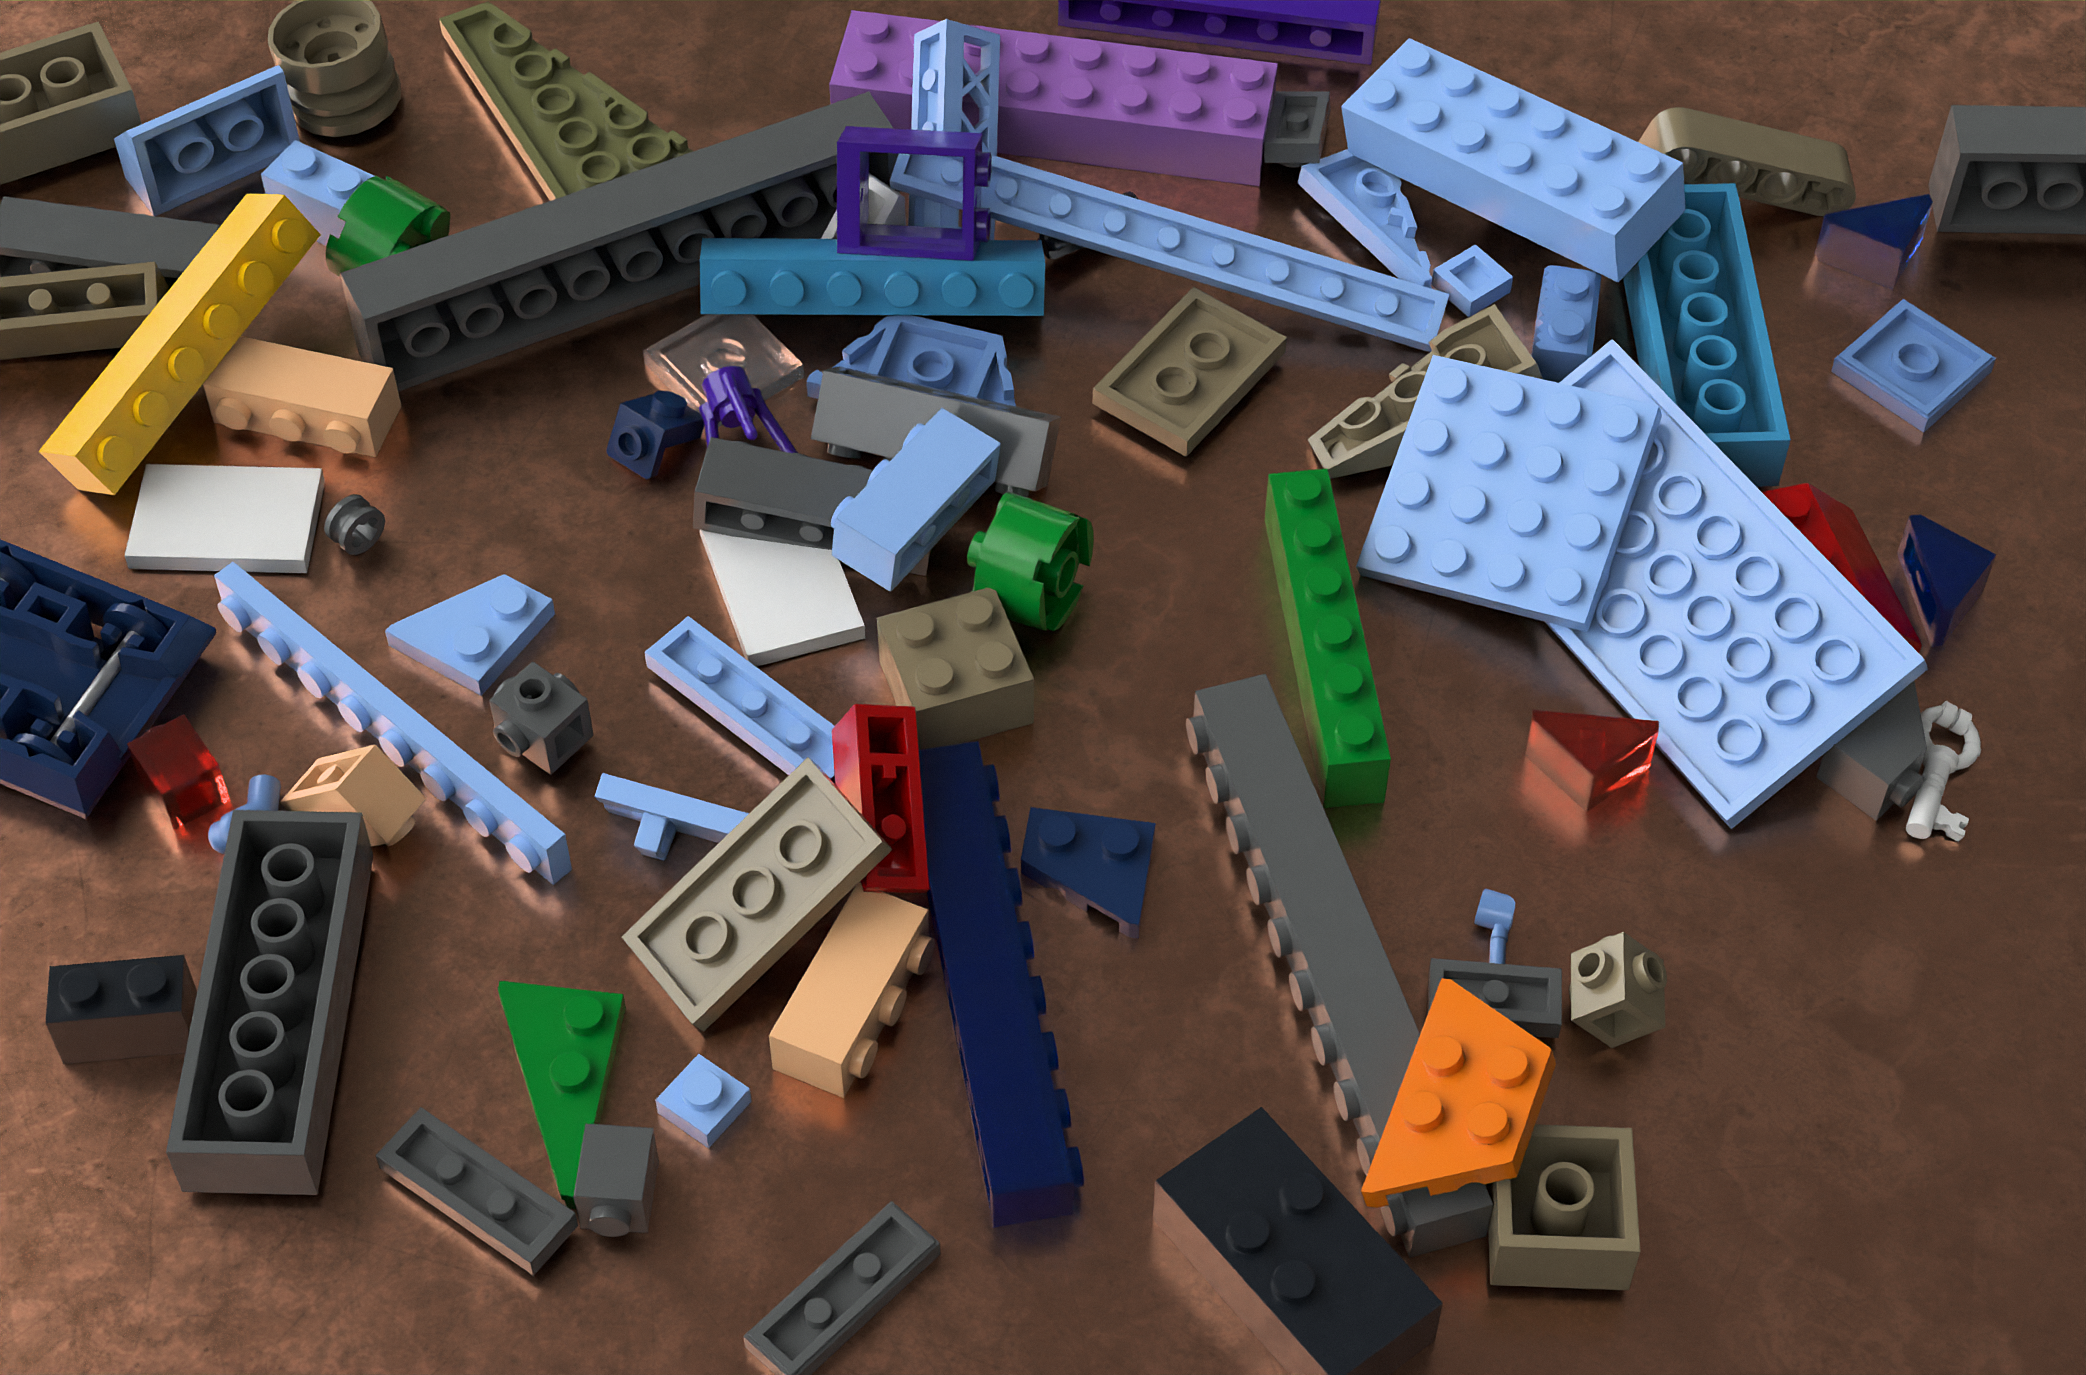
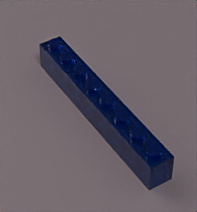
(990, 993)

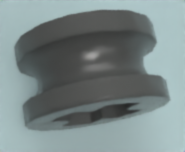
(354, 524)

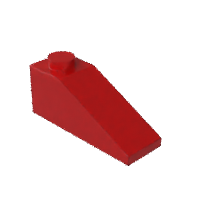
(882, 778)

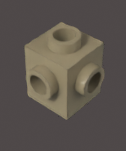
(1617, 990)

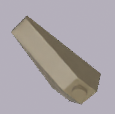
(1372, 428)

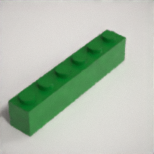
(1326, 639)

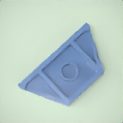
(930, 356)

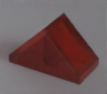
(1590, 753)

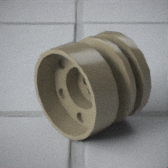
(335, 65)

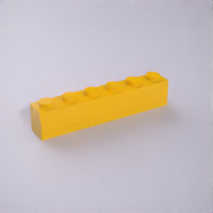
(180, 343)

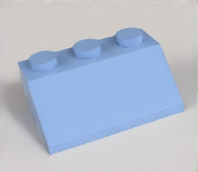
(209, 141)

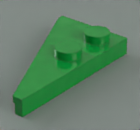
(567, 1058)

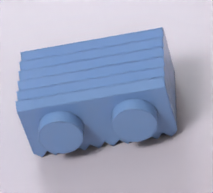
(1565, 320)

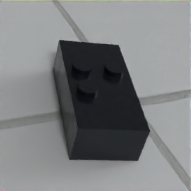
(1294, 1255)

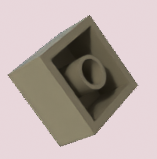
(957, 668)
(1567, 1212)

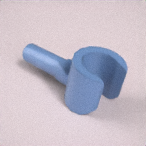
(1496, 913)

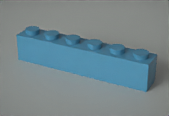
(817, 280)

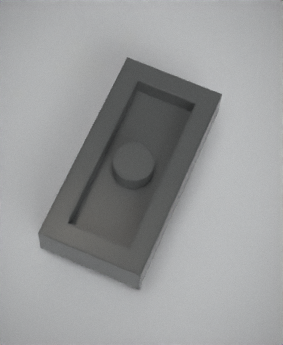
(1297, 127)
(1519, 992)

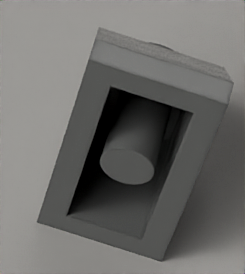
(1880, 757)

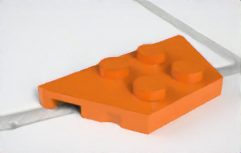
(1462, 1101)

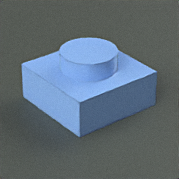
(1472, 280)
(703, 1100)

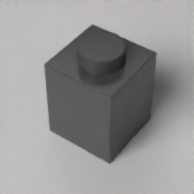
(616, 1179)

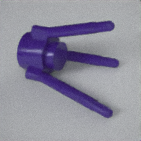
(735, 404)

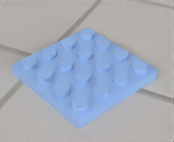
(1510, 492)

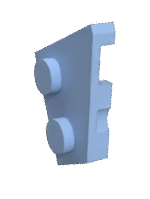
(474, 632)

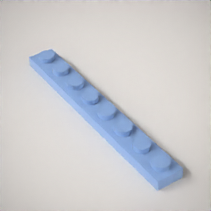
(401, 731)

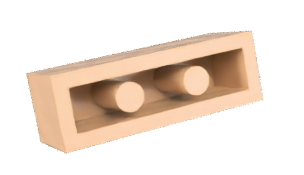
(303, 396)
(851, 991)

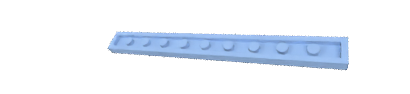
(1186, 247)

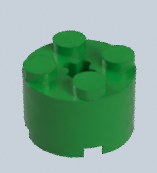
(383, 221)
(1032, 560)

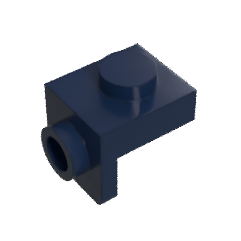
(650, 426)

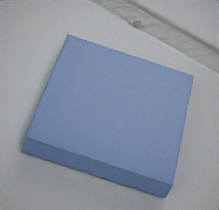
(1913, 365)

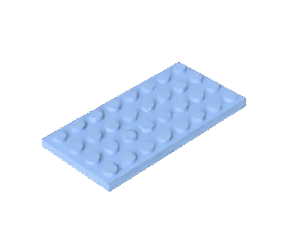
(1728, 618)

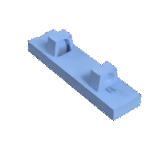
(664, 814)

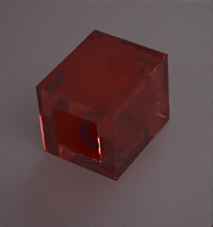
(178, 771)

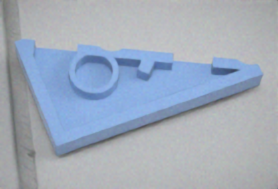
(1371, 209)

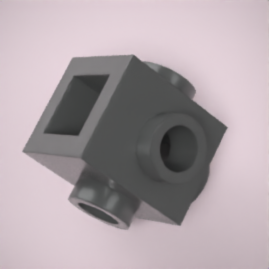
(540, 717)

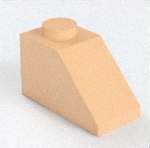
(362, 783)

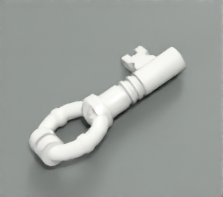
(1939, 763)

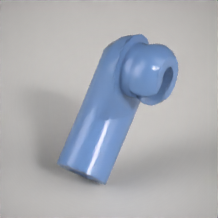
(262, 795)

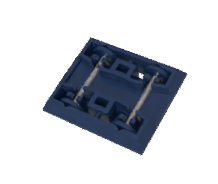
(75, 697)

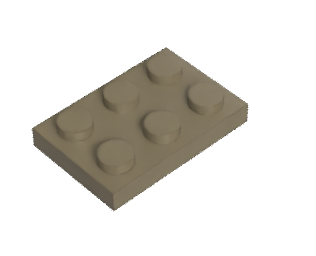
(1189, 371)

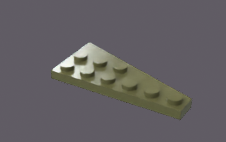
(561, 122)

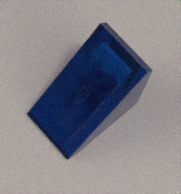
(1875, 238)
(1942, 574)

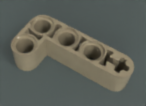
(1761, 160)

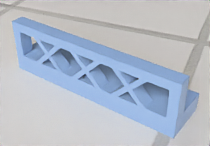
(939, 84)

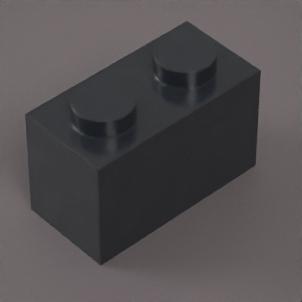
(120, 1008)

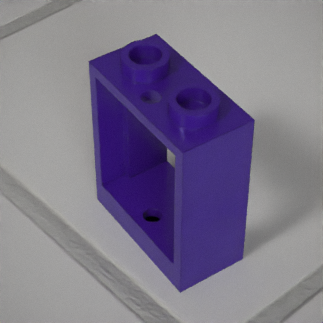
(853, 226)

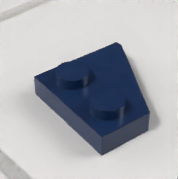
(1091, 861)

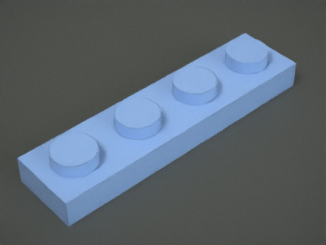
(742, 697)

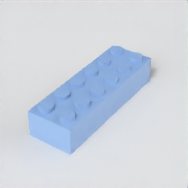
(1515, 159)

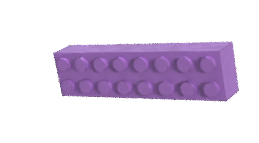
(1085, 98)

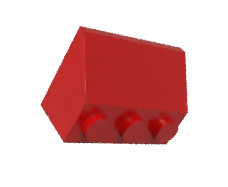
(1843, 543)

